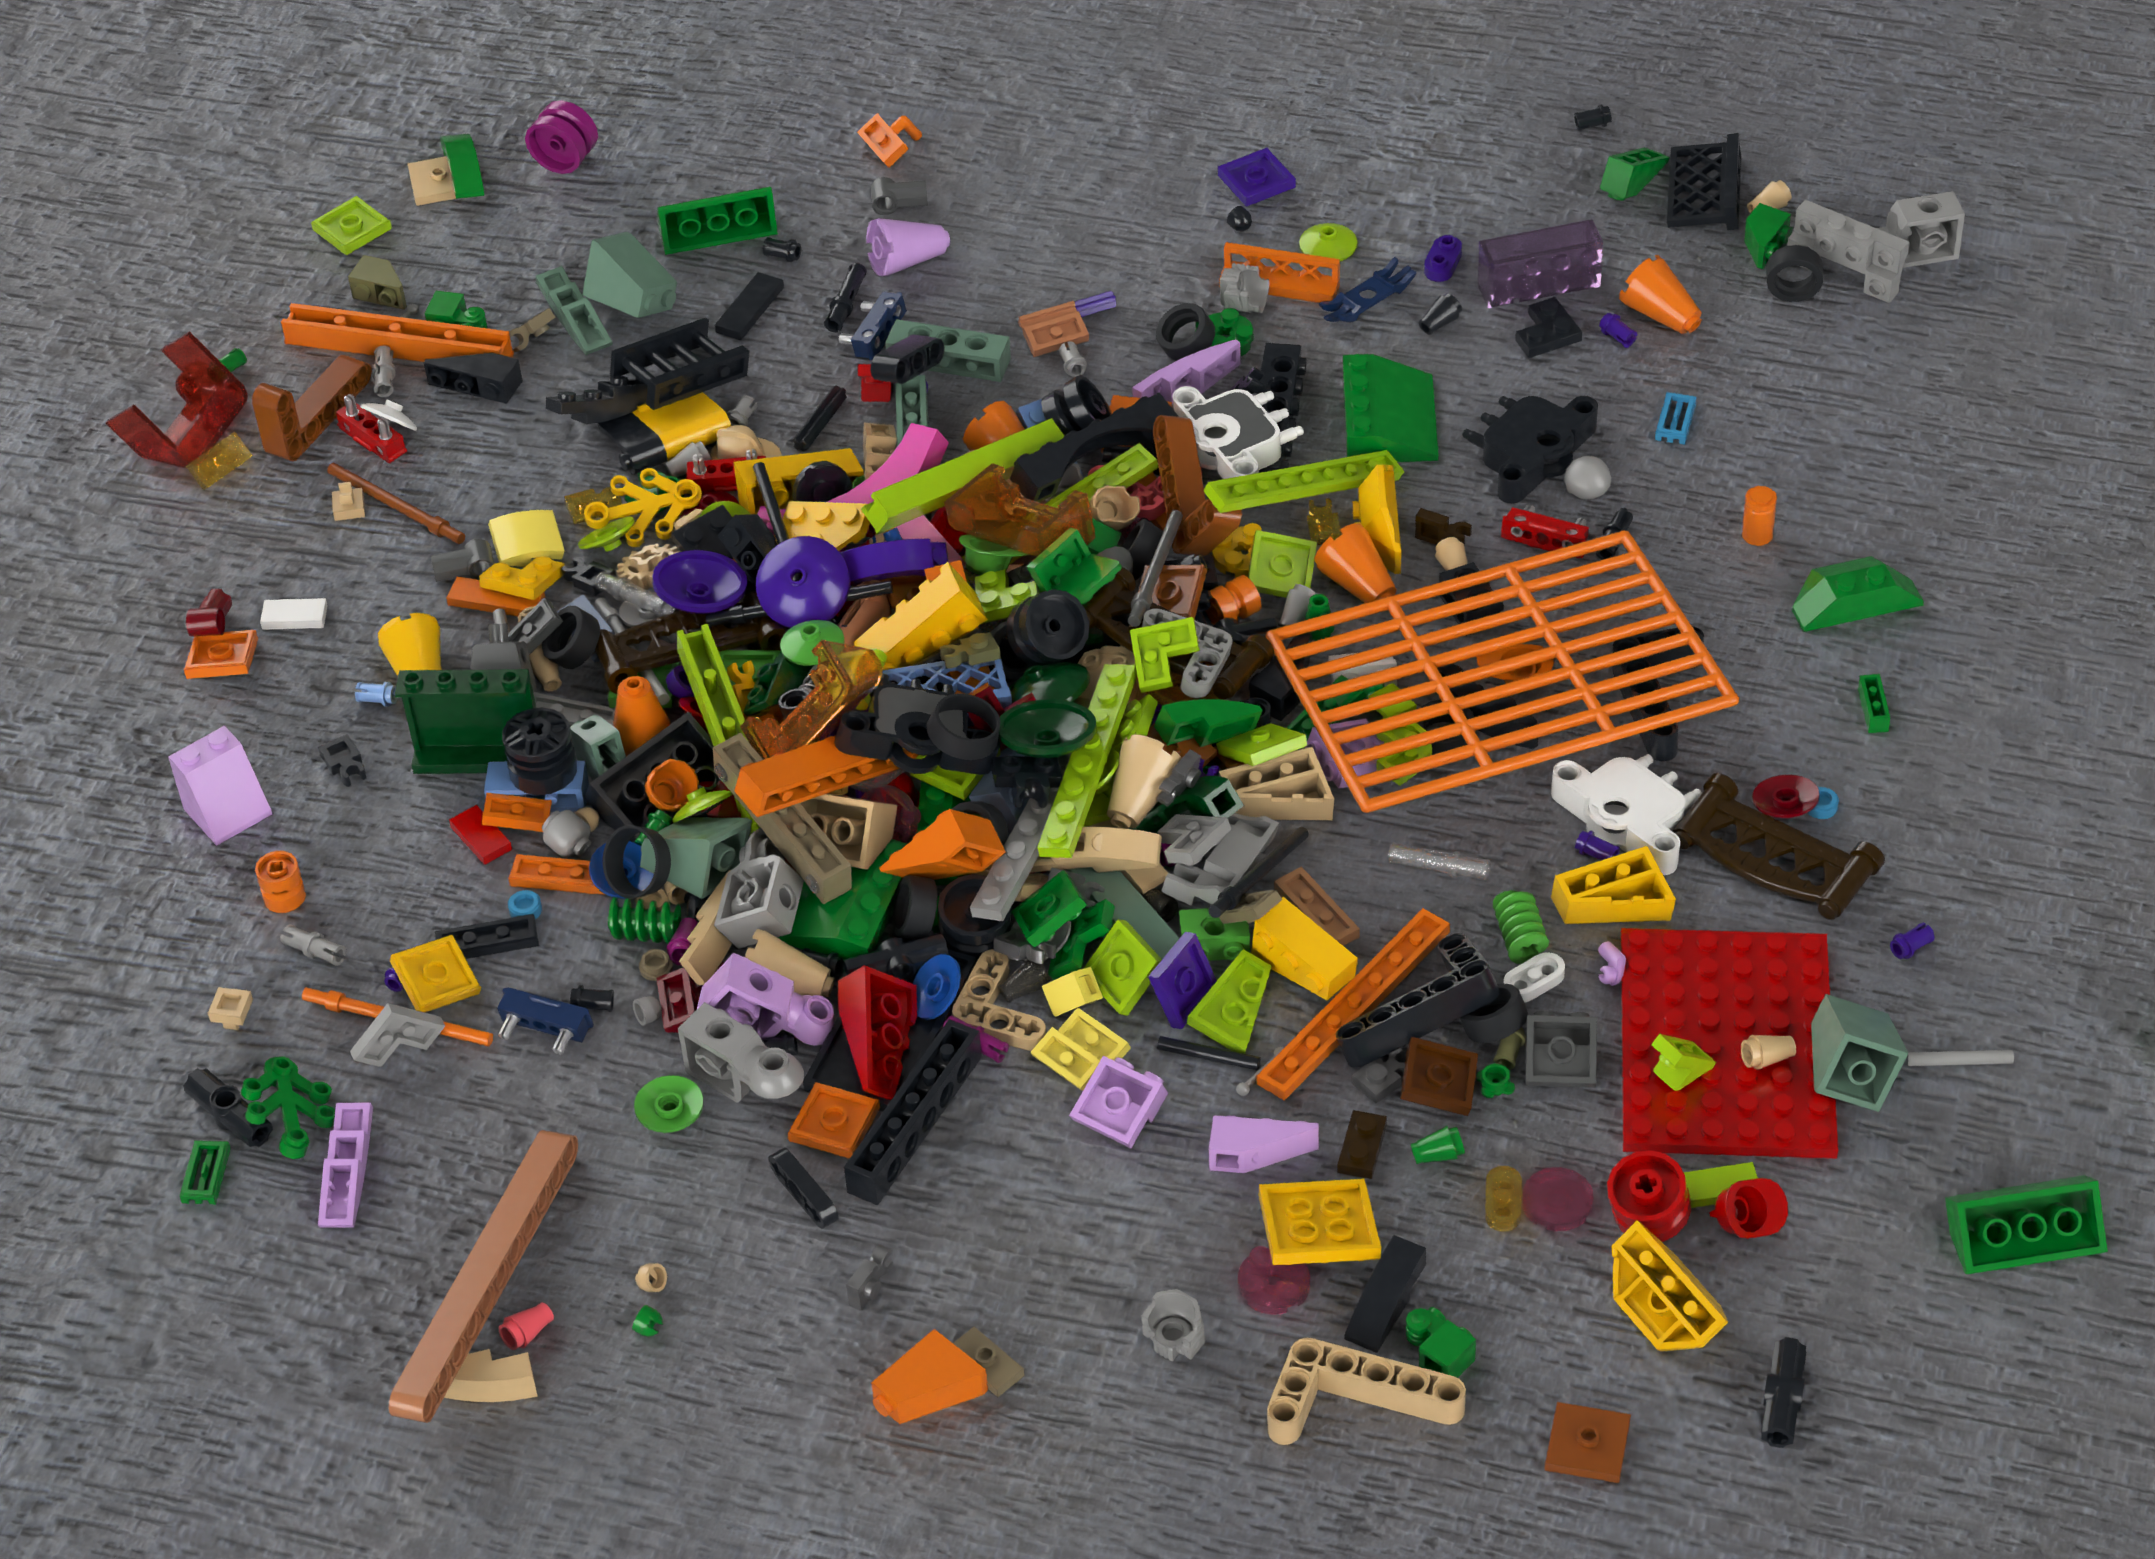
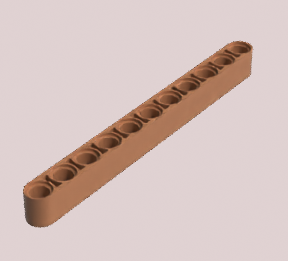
(483, 1277)

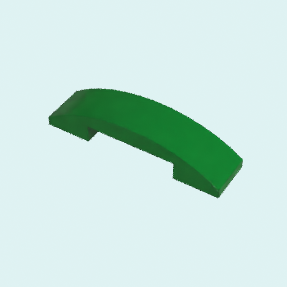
(463, 165)

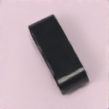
(907, 359)

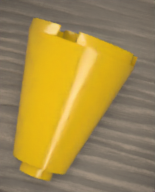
(412, 643)

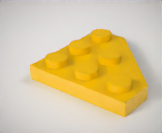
(829, 521)

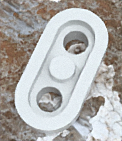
(1531, 976)

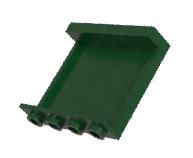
(461, 716)

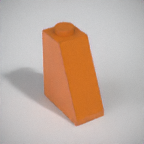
(928, 1380)

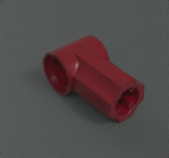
(210, 615)

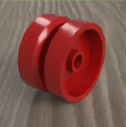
(1650, 1190)

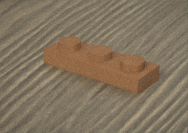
(1315, 903)

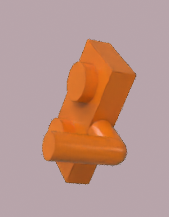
(885, 139)

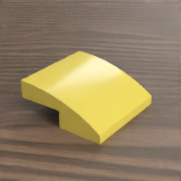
(526, 536)
(1079, 1047)

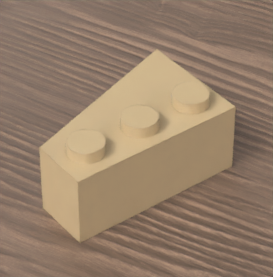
(1283, 788)

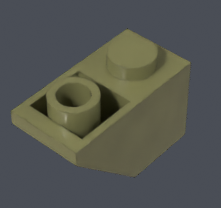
(377, 283)

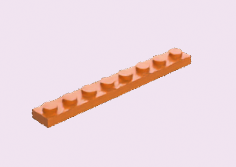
(1357, 998)

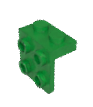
(1072, 568)

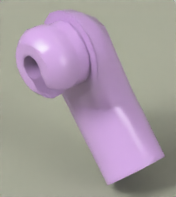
(1616, 964)

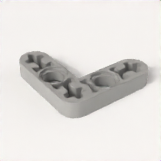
(1214, 649)

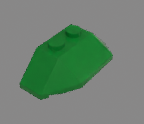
(1852, 593)

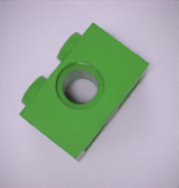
(1217, 939)

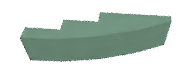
(573, 310)

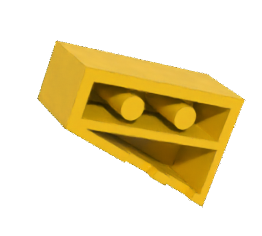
(1614, 890)
(1302, 950)

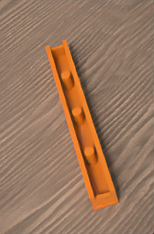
(405, 336)

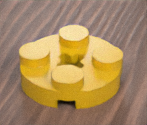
(1226, 553)

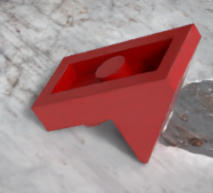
(872, 389)

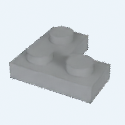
(1192, 837)
(394, 1027)

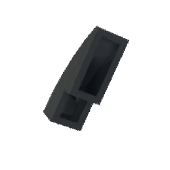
(1386, 1293)

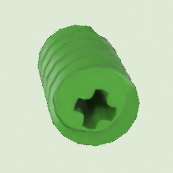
(1520, 925)

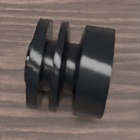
(539, 751)

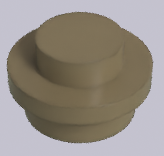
(655, 964)

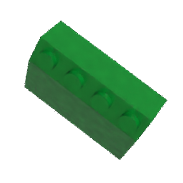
(1388, 409)
(853, 920)

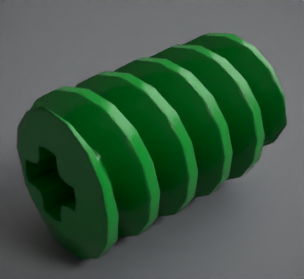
(643, 922)

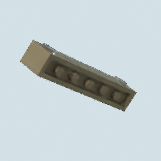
(789, 828)

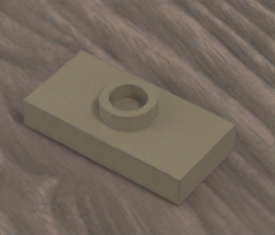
(1252, 907)
(1000, 1368)

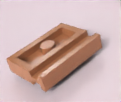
(1052, 327)

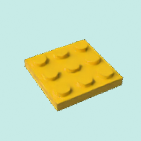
(1319, 1222)

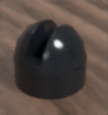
(1239, 219)

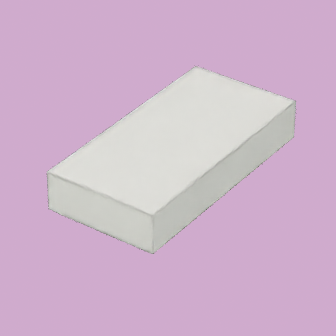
(293, 613)

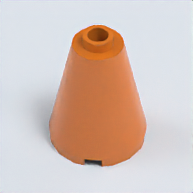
(1661, 296)
(996, 424)
(1355, 564)
(638, 713)

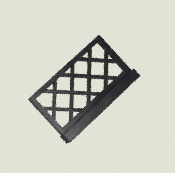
(1726, 182)

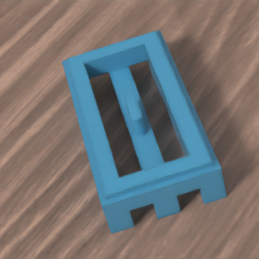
(1673, 433)

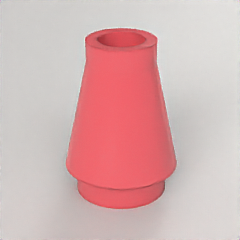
(524, 1326)

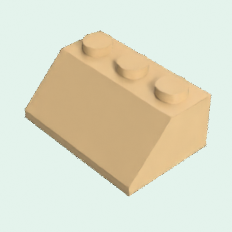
(854, 825)

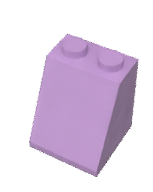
(219, 786)

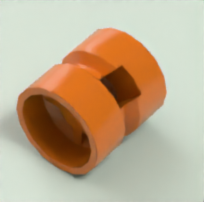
(1234, 600)
(280, 881)

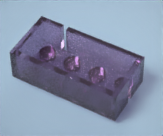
(1540, 263)

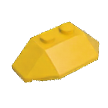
(1379, 514)
(1662, 1293)

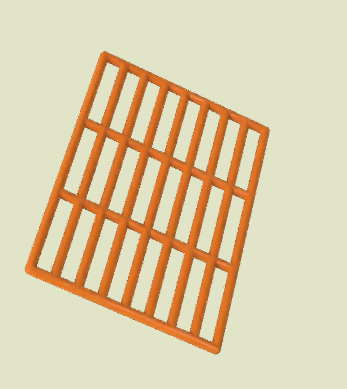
(1454, 706)

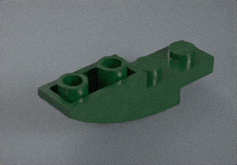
(773, 682)

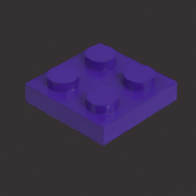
(1256, 177)
(1182, 979)

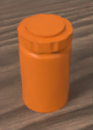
(1759, 515)

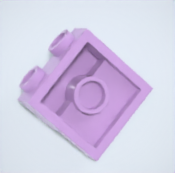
(1327, 763)
(1119, 1100)

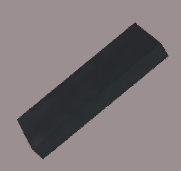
(749, 306)
(494, 936)

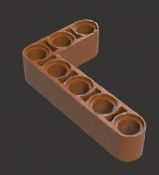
(292, 427)
(1182, 488)

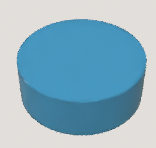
(1827, 804)
(524, 903)

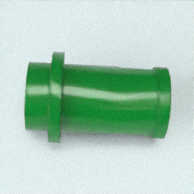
(233, 359)
(656, 822)

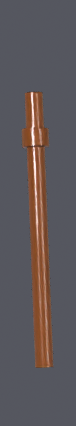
(436, 525)

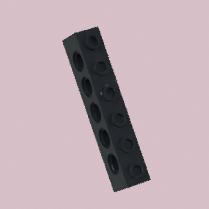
(1282, 376)
(912, 1112)

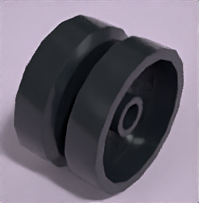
(1075, 405)
(1047, 627)
(959, 928)

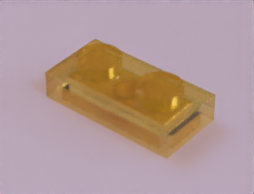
(219, 461)

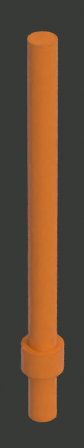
(338, 1001)

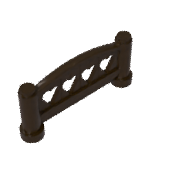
(1116, 599)
(624, 662)
(1842, 871)

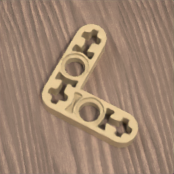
(986, 1012)

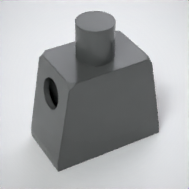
(501, 653)

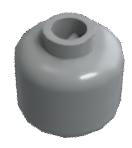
(566, 833)

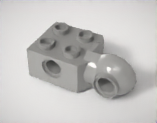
(1930, 225)
(758, 893)
(735, 1058)

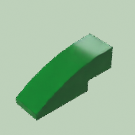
(1206, 720)

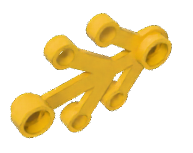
(647, 504)

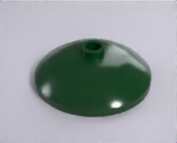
(1052, 681)
(1047, 728)

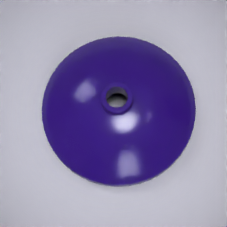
(699, 581)
(816, 595)

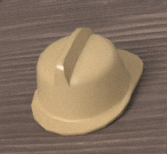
(737, 439)

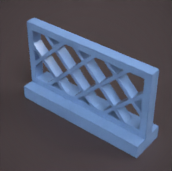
(937, 673)

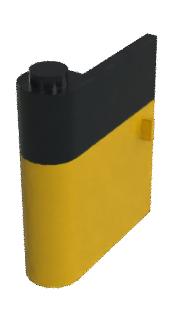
(658, 435)

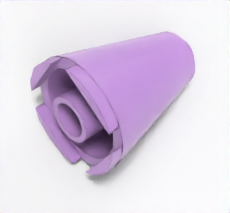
(903, 244)

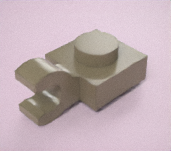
(536, 325)

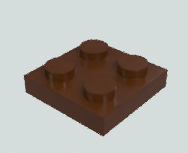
(1439, 1076)

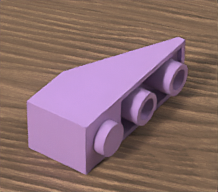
(1253, 1143)

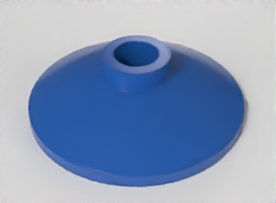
(635, 874)
(936, 986)

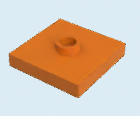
(221, 654)
(833, 1120)

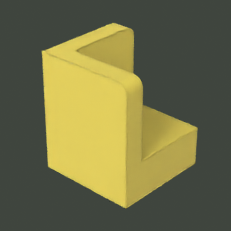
(1072, 991)

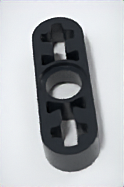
(803, 1188)

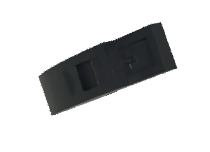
(609, 402)
(1490, 707)

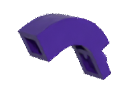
(893, 559)

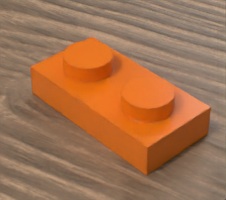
(515, 812)

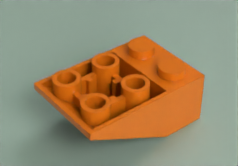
(948, 848)

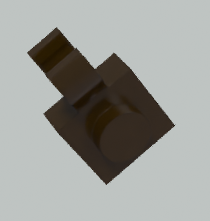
(1435, 527)

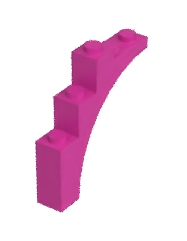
(918, 451)

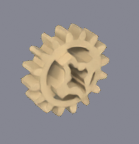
(641, 564)

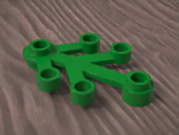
(284, 1074)

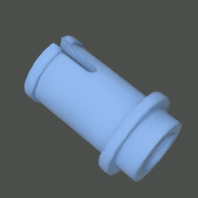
(376, 693)

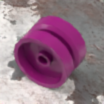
(561, 137)

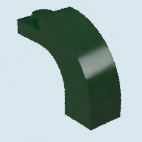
(1208, 797)

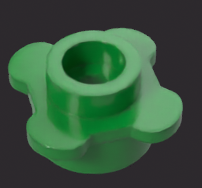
(1495, 1073)

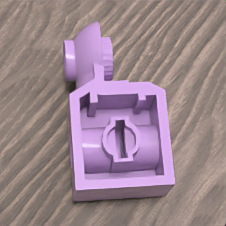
(767, 1001)

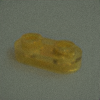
(1503, 1201)

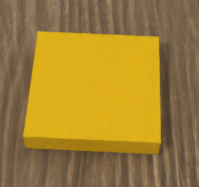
(435, 974)

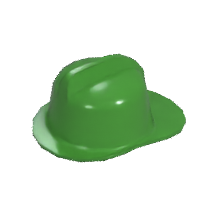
(986, 556)

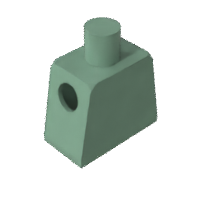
(597, 741)

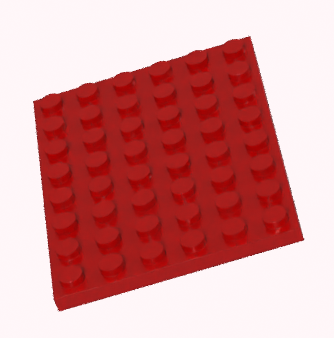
(1717, 994)

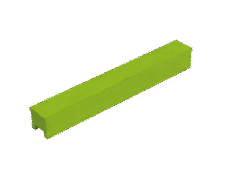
(932, 487)
(712, 690)

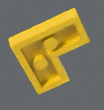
(524, 582)

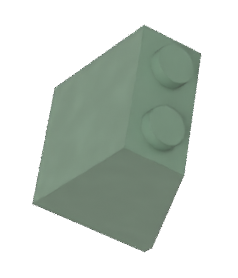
(628, 277)
(700, 851)
(1855, 1052)

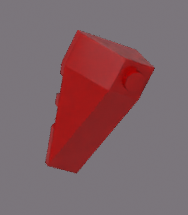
(877, 1021)

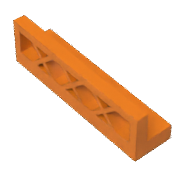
(1284, 281)

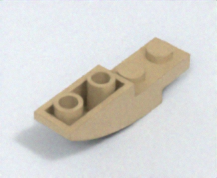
(1108, 850)

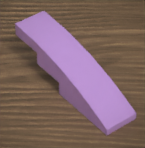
(1196, 370)
(345, 1165)

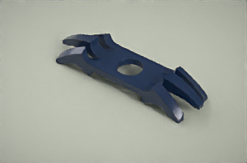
(1379, 283)

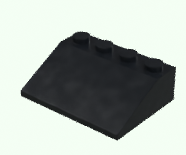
(620, 791)

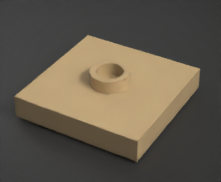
(431, 181)

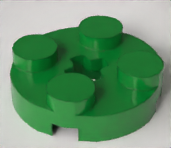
(1232, 324)

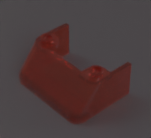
(212, 404)

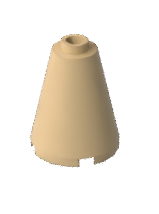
(1138, 778)
(776, 955)

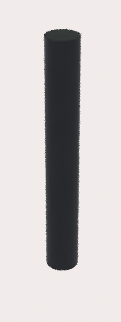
(1208, 1053)

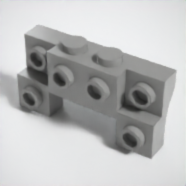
(1852, 245)
(1228, 862)

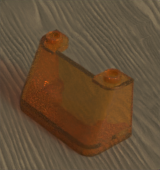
(998, 513)
(841, 681)

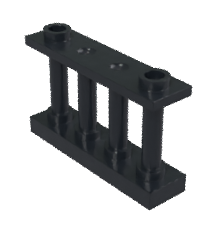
(684, 381)

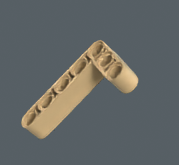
(1359, 1384)

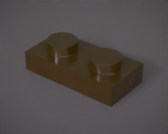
(1362, 1144)

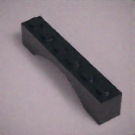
(1043, 470)

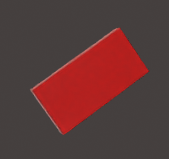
(483, 840)

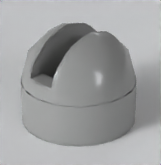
(646, 1009)

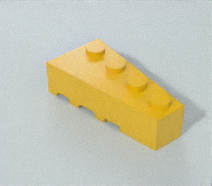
(783, 472)
(926, 622)

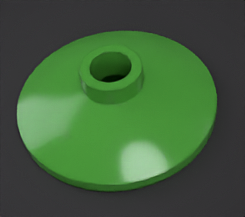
(802, 638)
(665, 1094)

